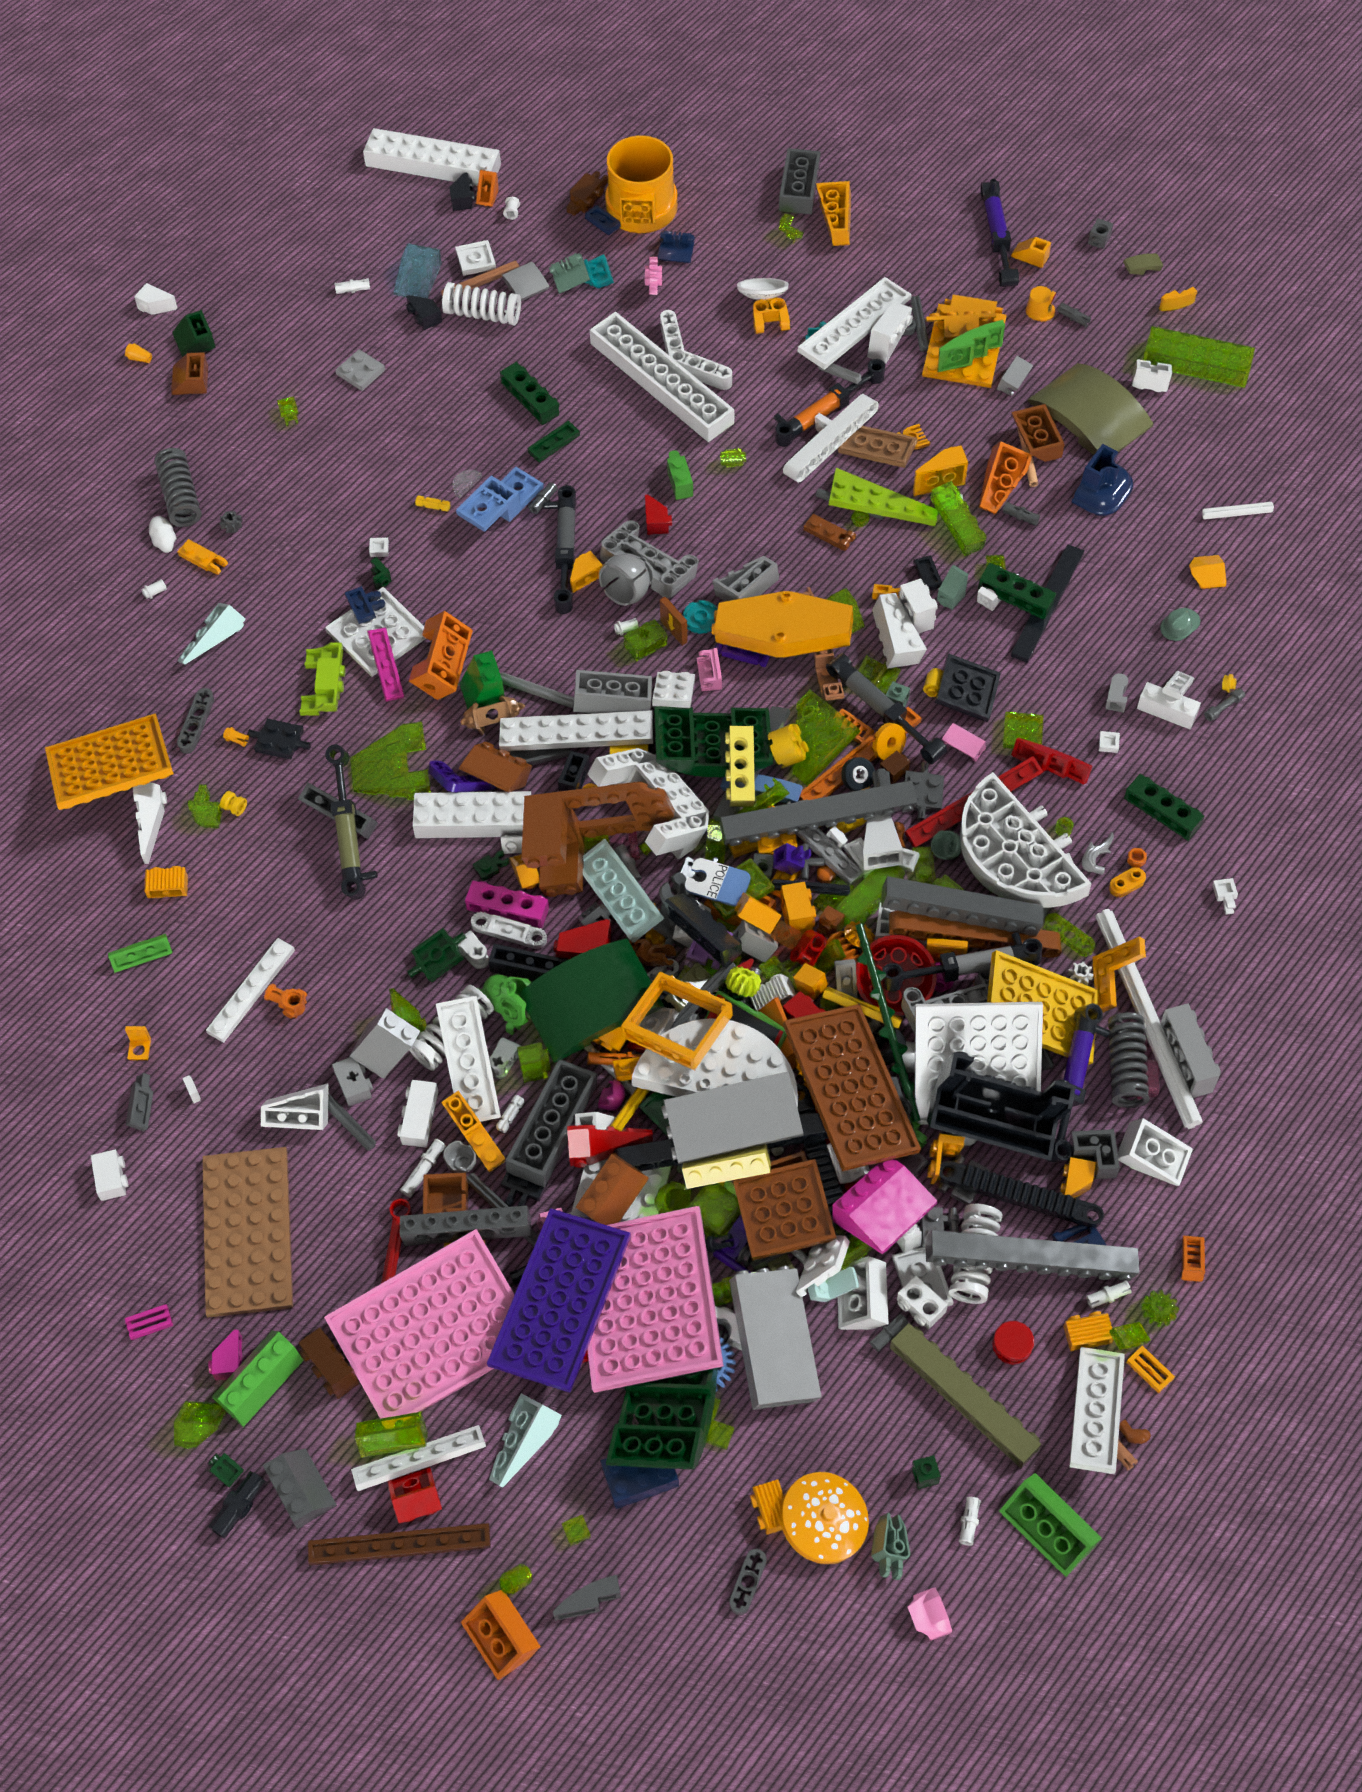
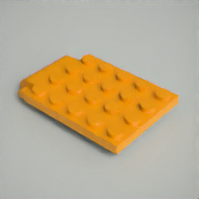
(982, 368)

